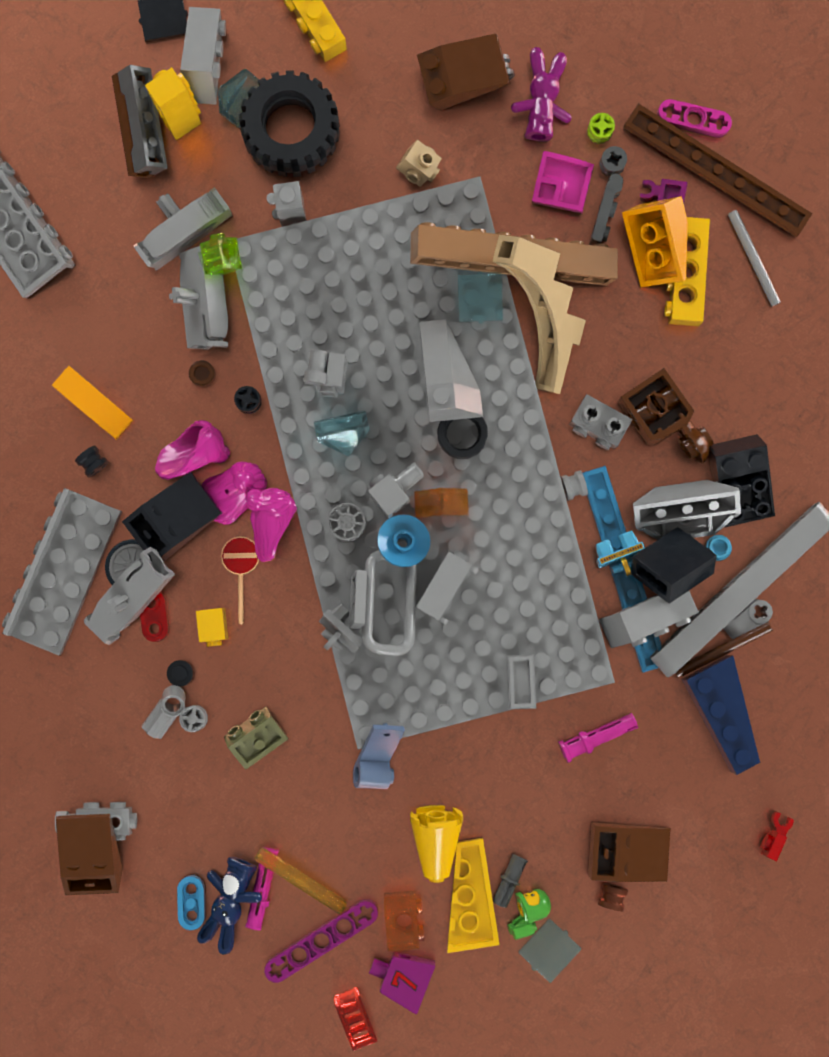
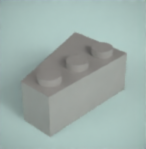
(202, 53)
(647, 618)

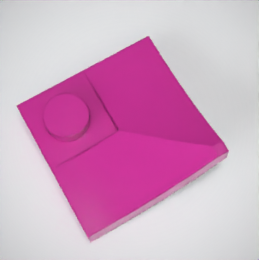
(562, 182)

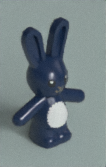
(227, 906)

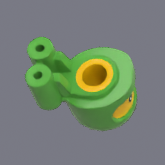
(531, 907)

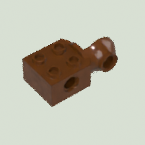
(660, 411)

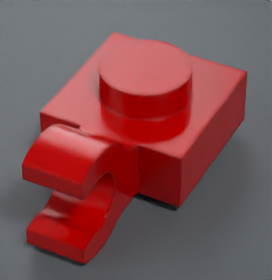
(774, 843)

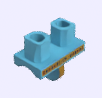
(607, 556)

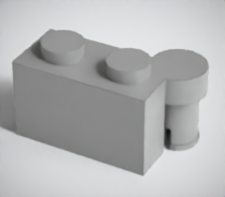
(328, 374)

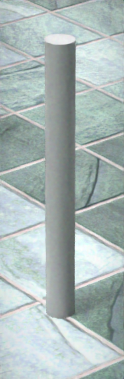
(754, 258)

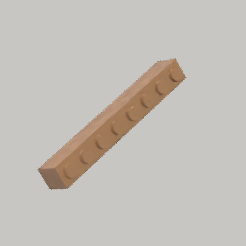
(475, 252)

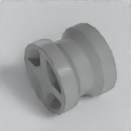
(574, 485)
(188, 721)

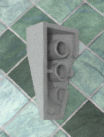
(448, 379)

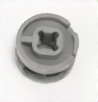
(347, 522)

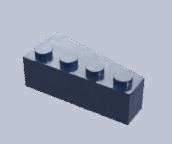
(723, 709)

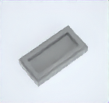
(521, 681)

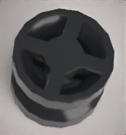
(245, 396)
(91, 461)

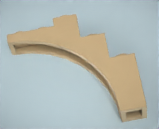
(557, 330)

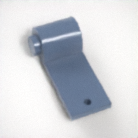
(373, 763)

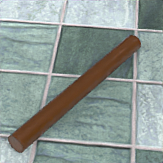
(725, 649)

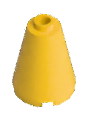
(436, 839)

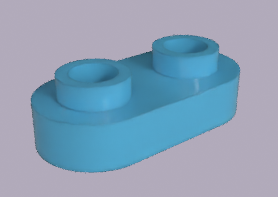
(191, 902)

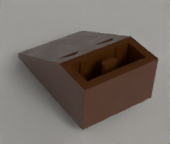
(628, 853)
(88, 854)

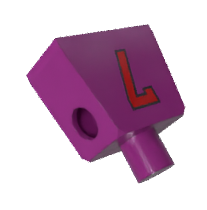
(404, 978)

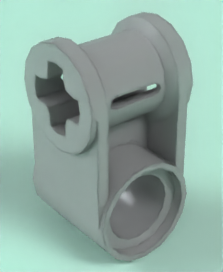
(747, 621)

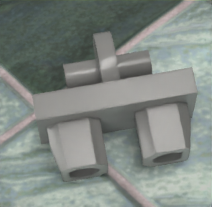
(338, 633)

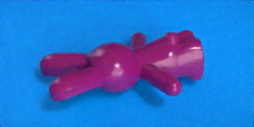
(544, 91)

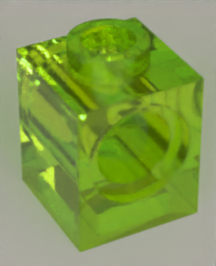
(220, 255)

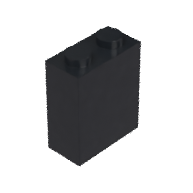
(673, 565)

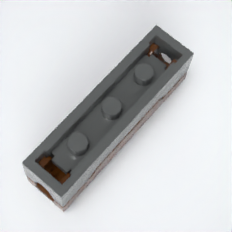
(139, 122)

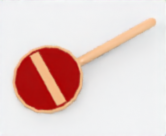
(240, 559)

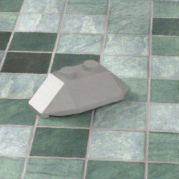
(695, 507)

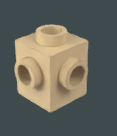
(419, 163)

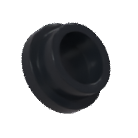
(180, 673)

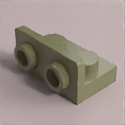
(255, 737)

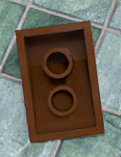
(463, 70)

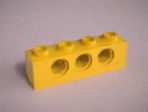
(692, 312)

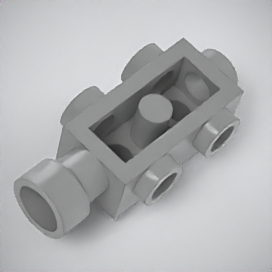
(117, 809)

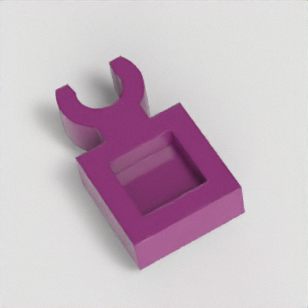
(666, 190)

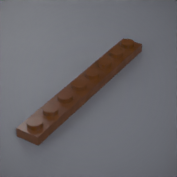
(717, 170)

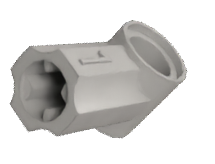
(164, 712)

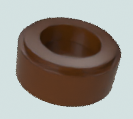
(202, 373)

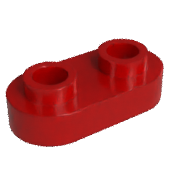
(155, 615)

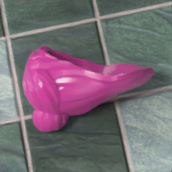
(191, 450)
(231, 488)
(269, 519)

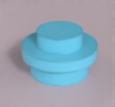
(720, 546)

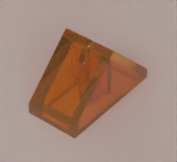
(441, 502)

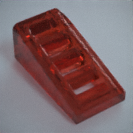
(350, 1002)

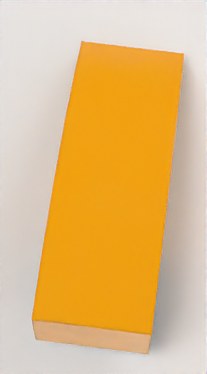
(92, 402)

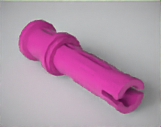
(588, 741)

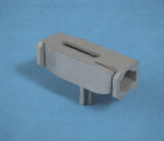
(182, 227)
(202, 302)
(129, 596)

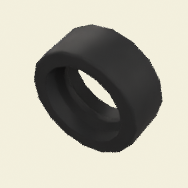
(467, 453)

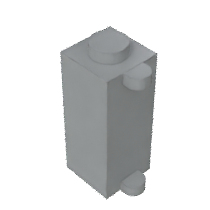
(288, 203)
(445, 585)

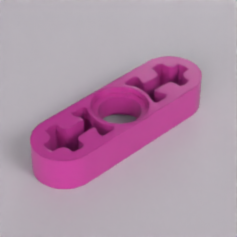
(710, 130)

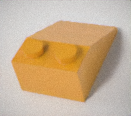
(658, 240)

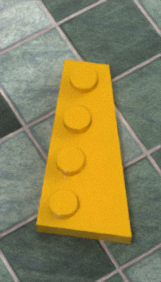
(472, 906)

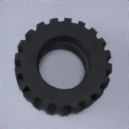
(285, 91)

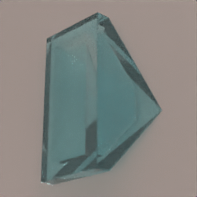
(232, 94)
(342, 432)

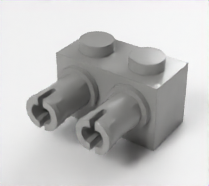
(600, 423)
(390, 491)

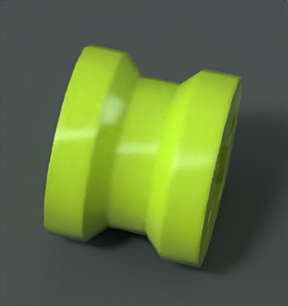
(602, 122)

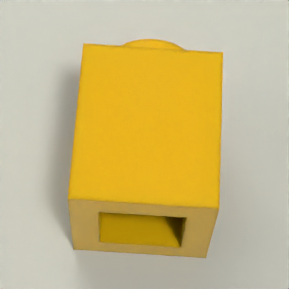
(212, 626)

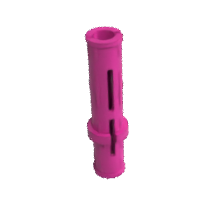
(255, 919)

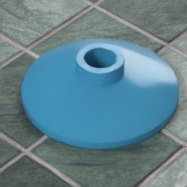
(408, 529)

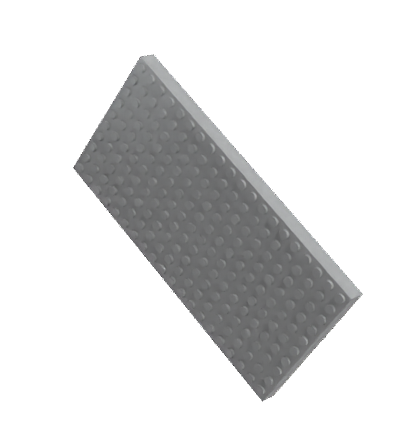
(351, 291)

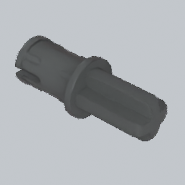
(509, 881)

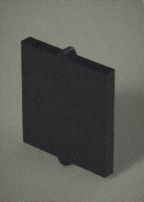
(162, 19)

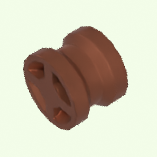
(612, 897)

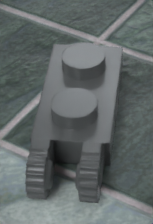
(606, 209)

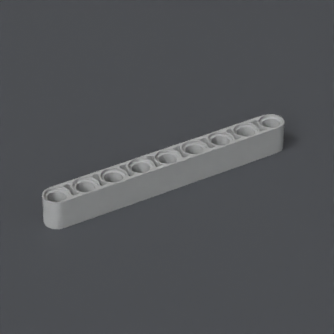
(742, 590)

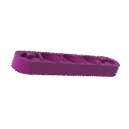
(308, 944)

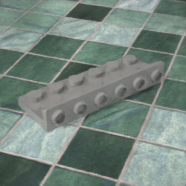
(27, 243)
(61, 571)

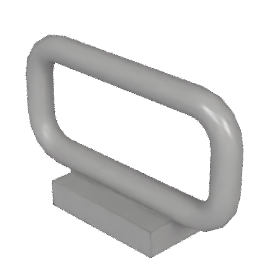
(363, 605)

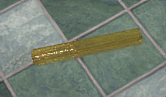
(300, 880)

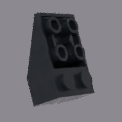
(745, 466)
(172, 517)

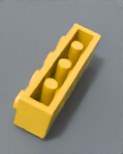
(320, 26)
(174, 102)

